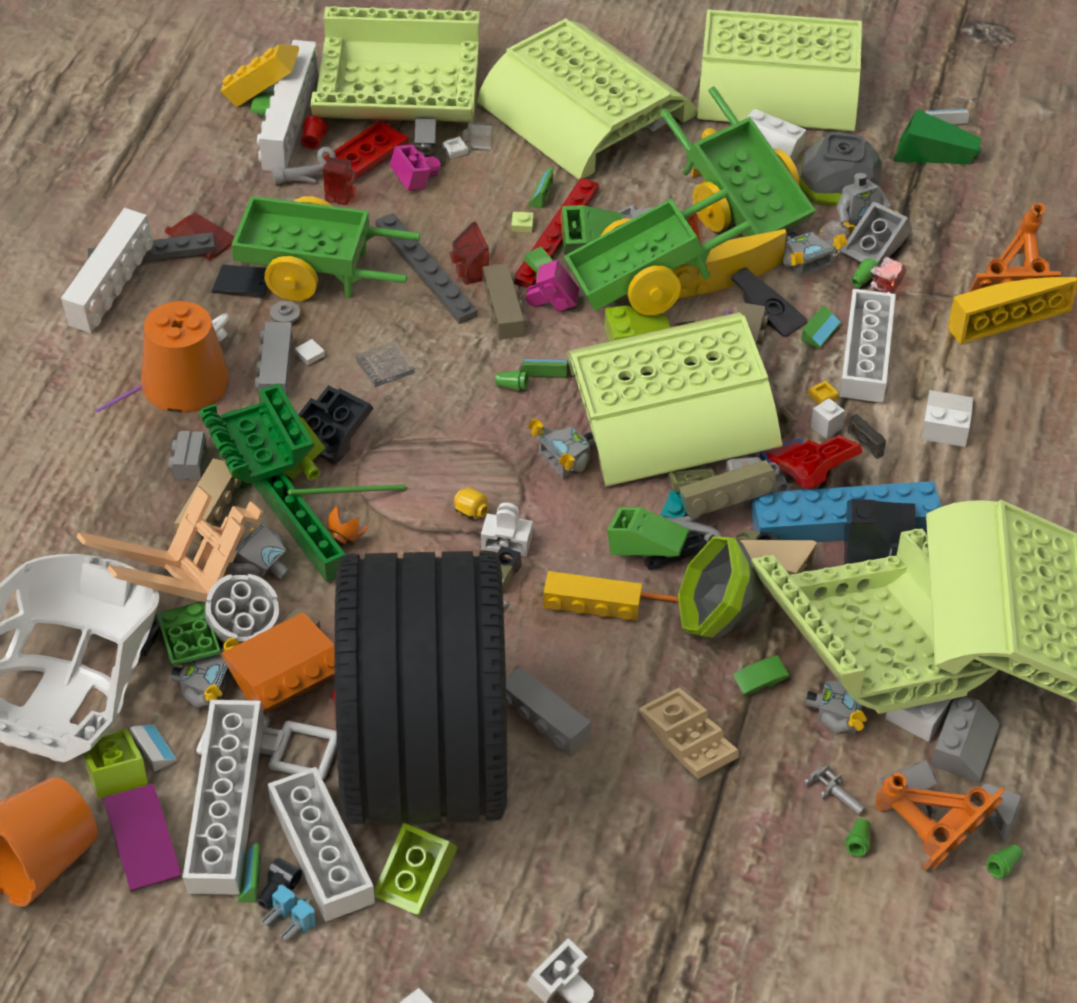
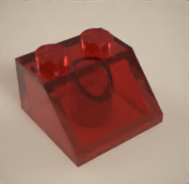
(470, 254)

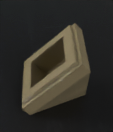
(786, 421)

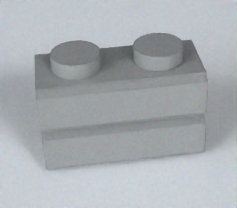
(188, 455)

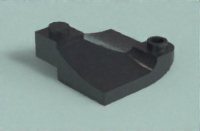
(335, 420)
(875, 528)

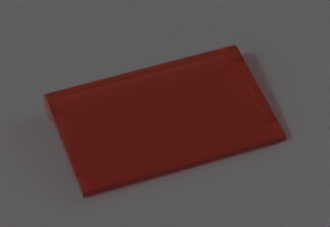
(197, 224)

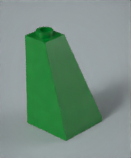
(936, 141)

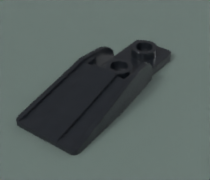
(780, 312)

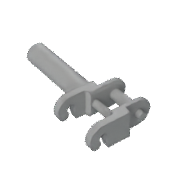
(833, 788)

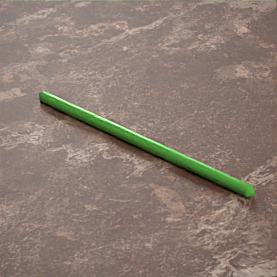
(346, 489)

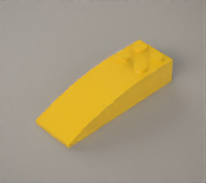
(754, 252)
(1009, 306)

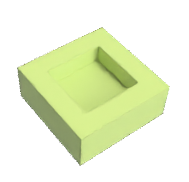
(522, 222)

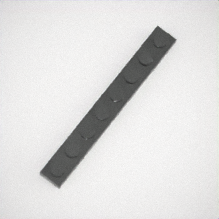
(429, 272)

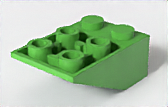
(584, 225)
(645, 534)
(187, 633)

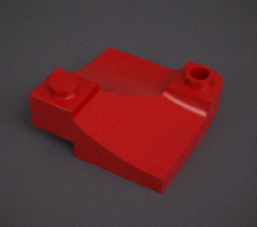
(811, 461)

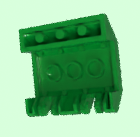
(260, 437)

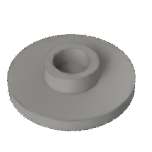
(285, 312)

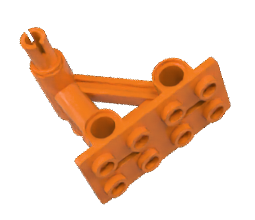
(1027, 242)
(951, 827)

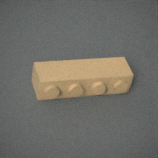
(220, 485)

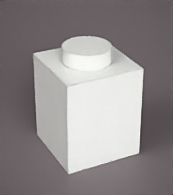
(827, 418)

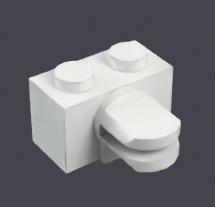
(506, 530)
(561, 975)

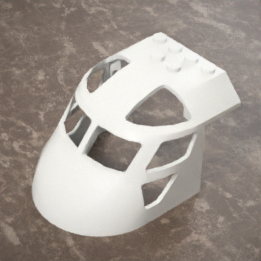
(83, 596)

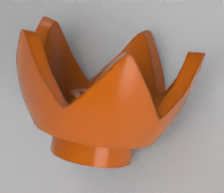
(346, 531)

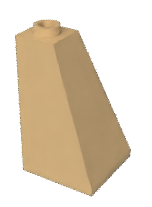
(793, 555)

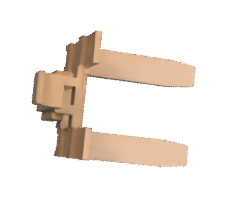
(191, 577)

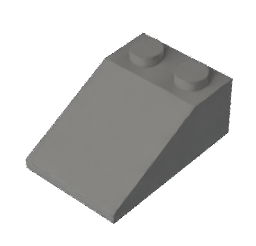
(877, 234)

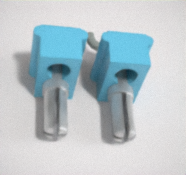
(285, 904)

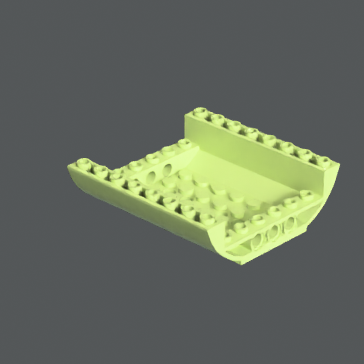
(398, 55)
(779, 76)
(575, 95)
(679, 411)
(1004, 592)
(873, 626)

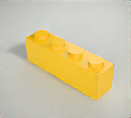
(592, 595)

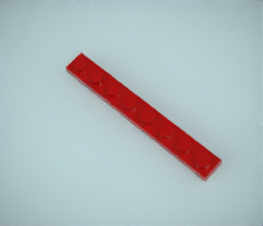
(552, 236)

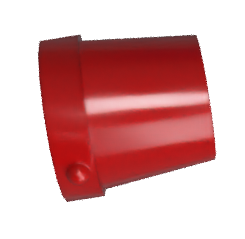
(313, 131)

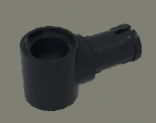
(279, 873)

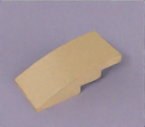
(688, 732)

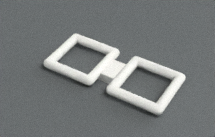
(275, 741)

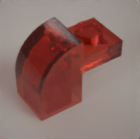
(888, 275)

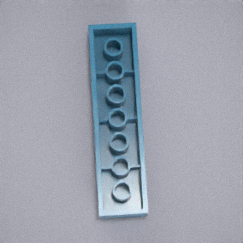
(823, 512)

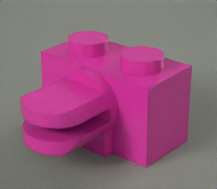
(413, 167)
(553, 286)

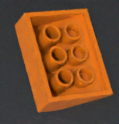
(282, 662)

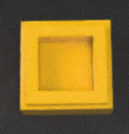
(822, 392)

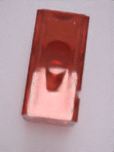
(338, 181)

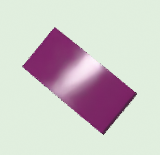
(142, 837)

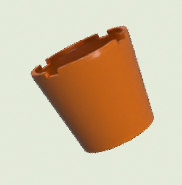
(182, 358)
(41, 837)

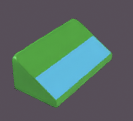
(542, 189)
(820, 327)
(545, 367)
(251, 875)

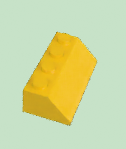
(259, 73)

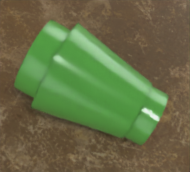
(863, 273)
(513, 380)
(859, 838)
(1003, 861)

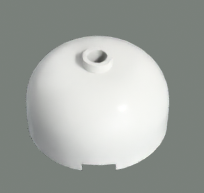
(241, 607)

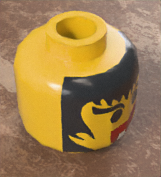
(471, 503)

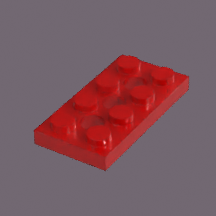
(370, 147)

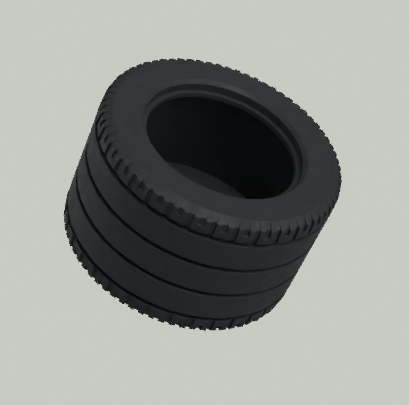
(420, 687)

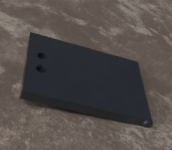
(240, 281)

